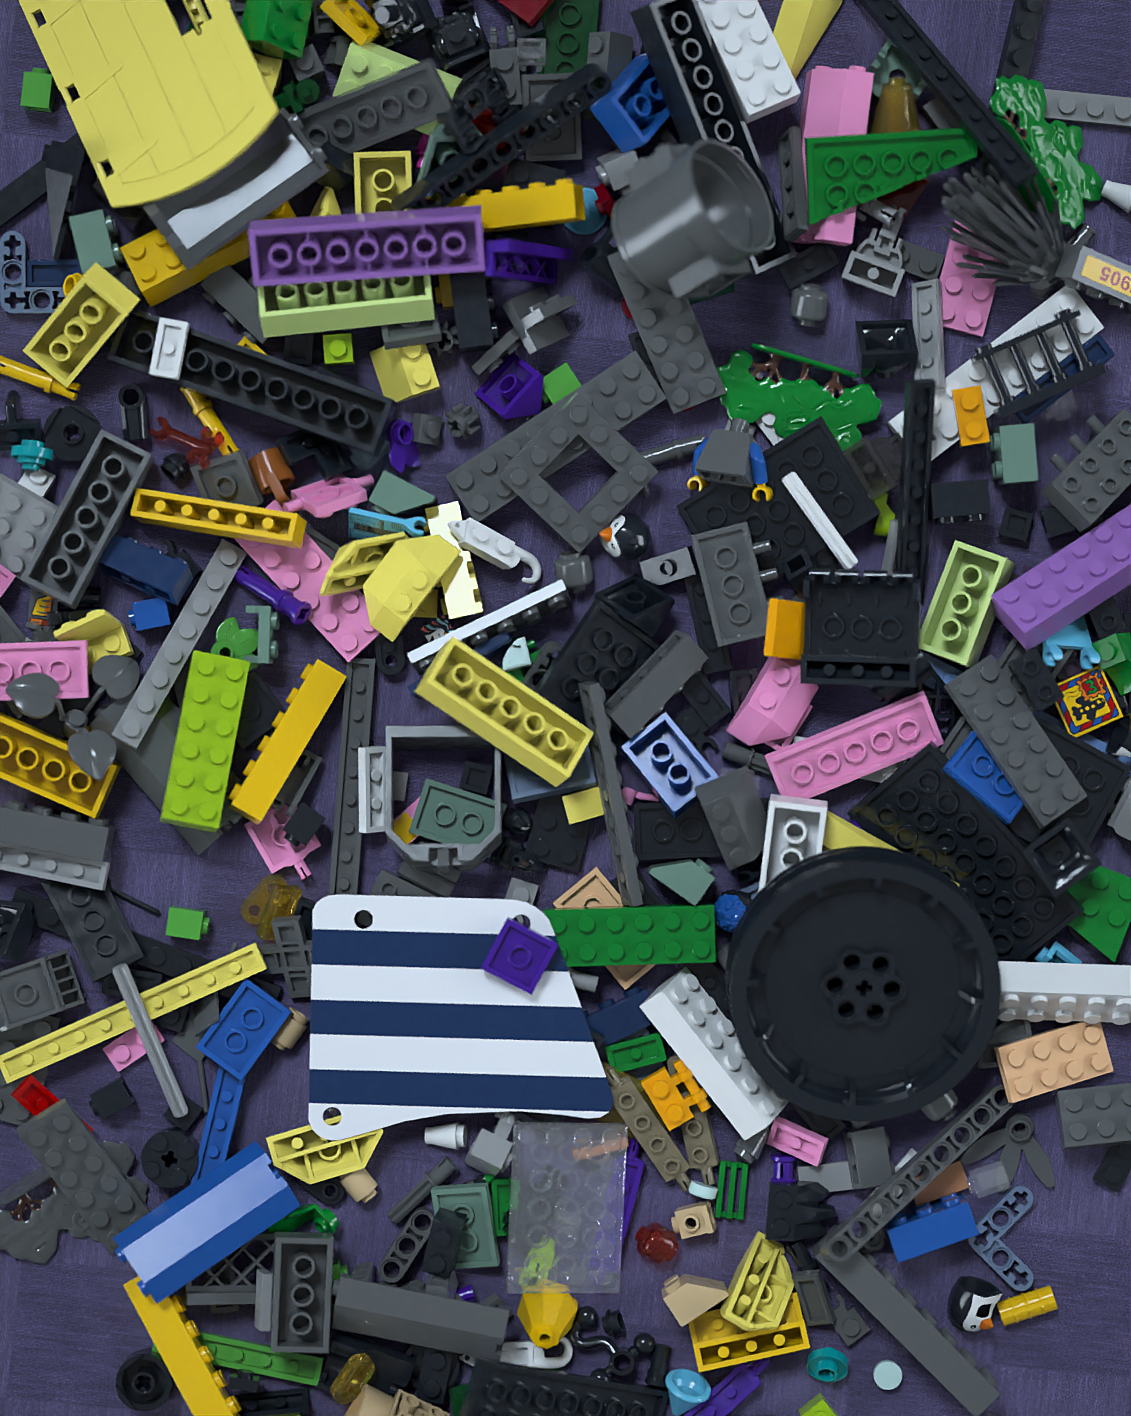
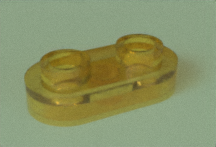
(259, 897)
(352, 1378)

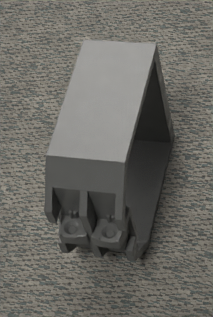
(424, 856)

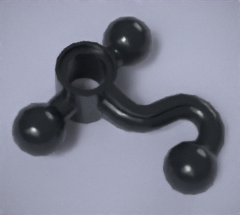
(587, 1317)

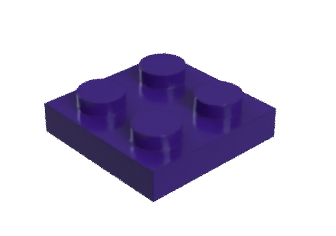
(519, 955)

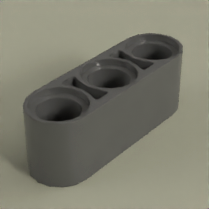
(403, 1257)

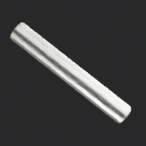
(819, 520)

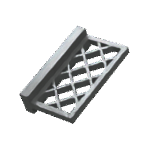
(229, 1293)

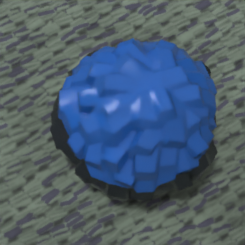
(730, 908)

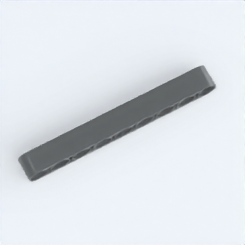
(905, 1178)

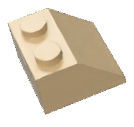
(692, 1296)

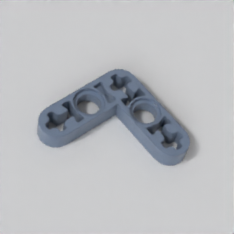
(19, 286)
(994, 1243)

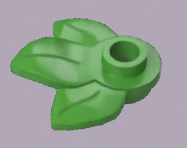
(236, 641)

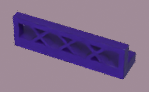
(522, 253)

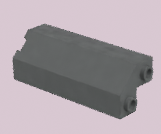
(243, 192)
(151, 763)
(419, 1318)

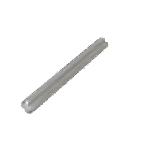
(150, 1040)

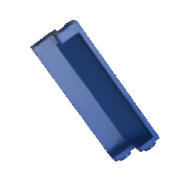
(205, 1222)

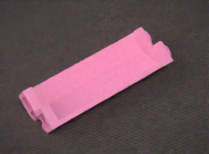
(832, 106)

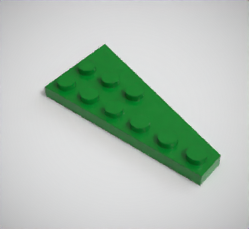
(866, 166)
(1106, 909)

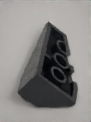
(62, 176)

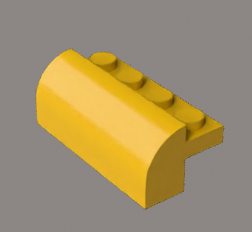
(723, 1343)

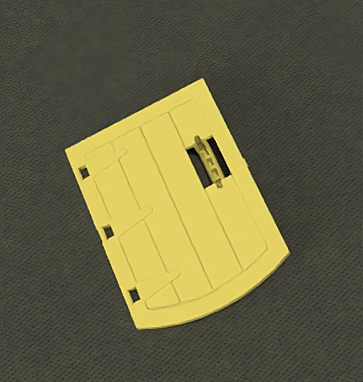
(149, 98)

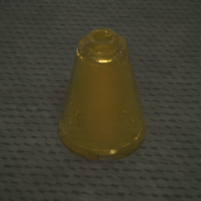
(896, 108)

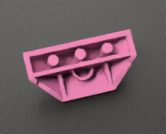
(772, 703)

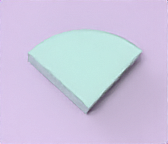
(517, 656)

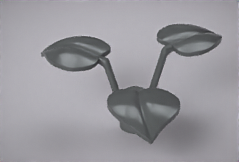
(90, 751)

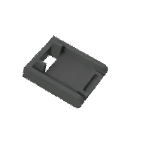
(296, 783)

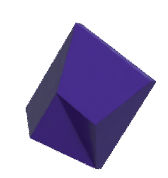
(513, 389)

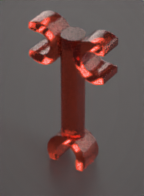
(199, 447)

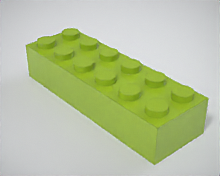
(204, 741)

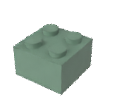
(96, 241)
(1014, 454)

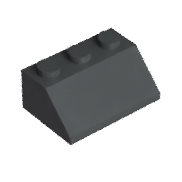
(734, 816)

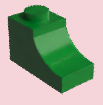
(1116, 659)

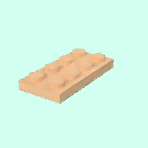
(597, 891)
(1053, 1060)

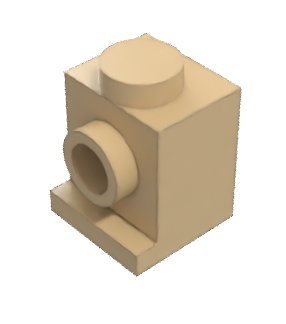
(701, 1213)

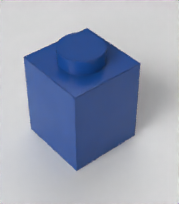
(150, 614)

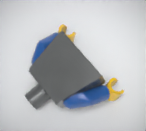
(730, 459)

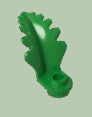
(323, 1220)

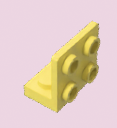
(103, 634)

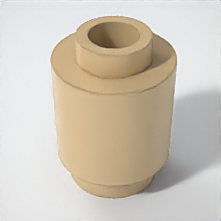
(290, 1030)
(359, 1185)

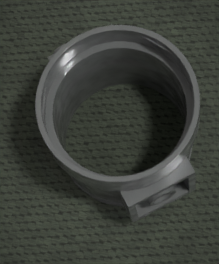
(692, 219)

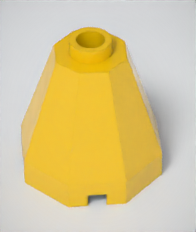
(547, 1316)

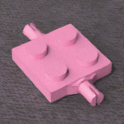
(327, 497)
(275, 848)

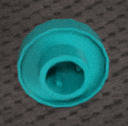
(31, 454)
(827, 1364)

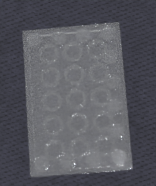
(566, 1207)

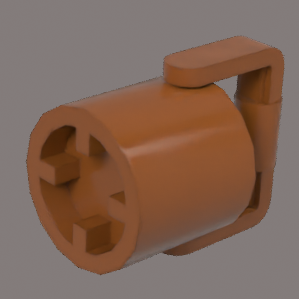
(272, 474)

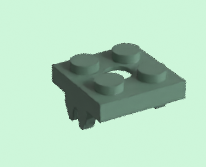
(891, 59)
(268, 622)

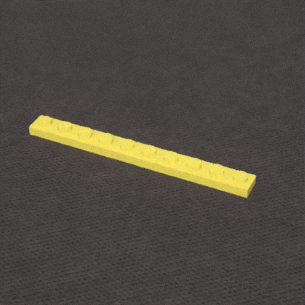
(117, 1017)

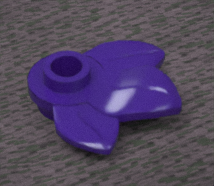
(402, 450)

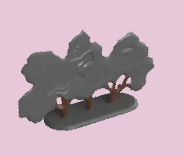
(38, 1236)

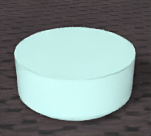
(705, 1191)
(887, 1374)

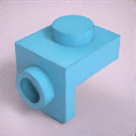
(1056, 954)

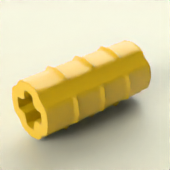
(1026, 1305)

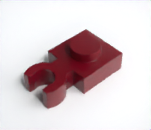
(606, 200)

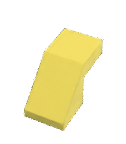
(583, 805)

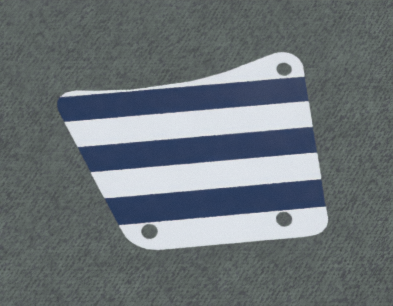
(423, 1032)

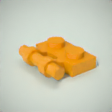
(667, 1098)

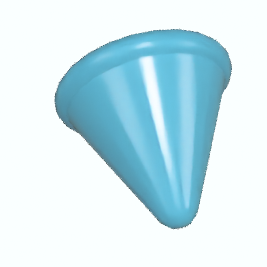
(593, 216)
(686, 1390)

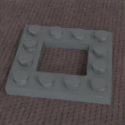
(631, 473)

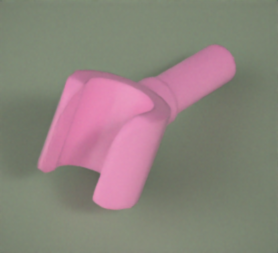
(630, 795)

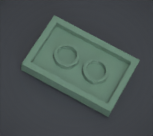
(453, 815)
(479, 1237)

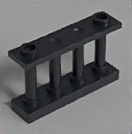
(1034, 391)

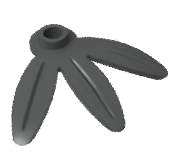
(1013, 1141)

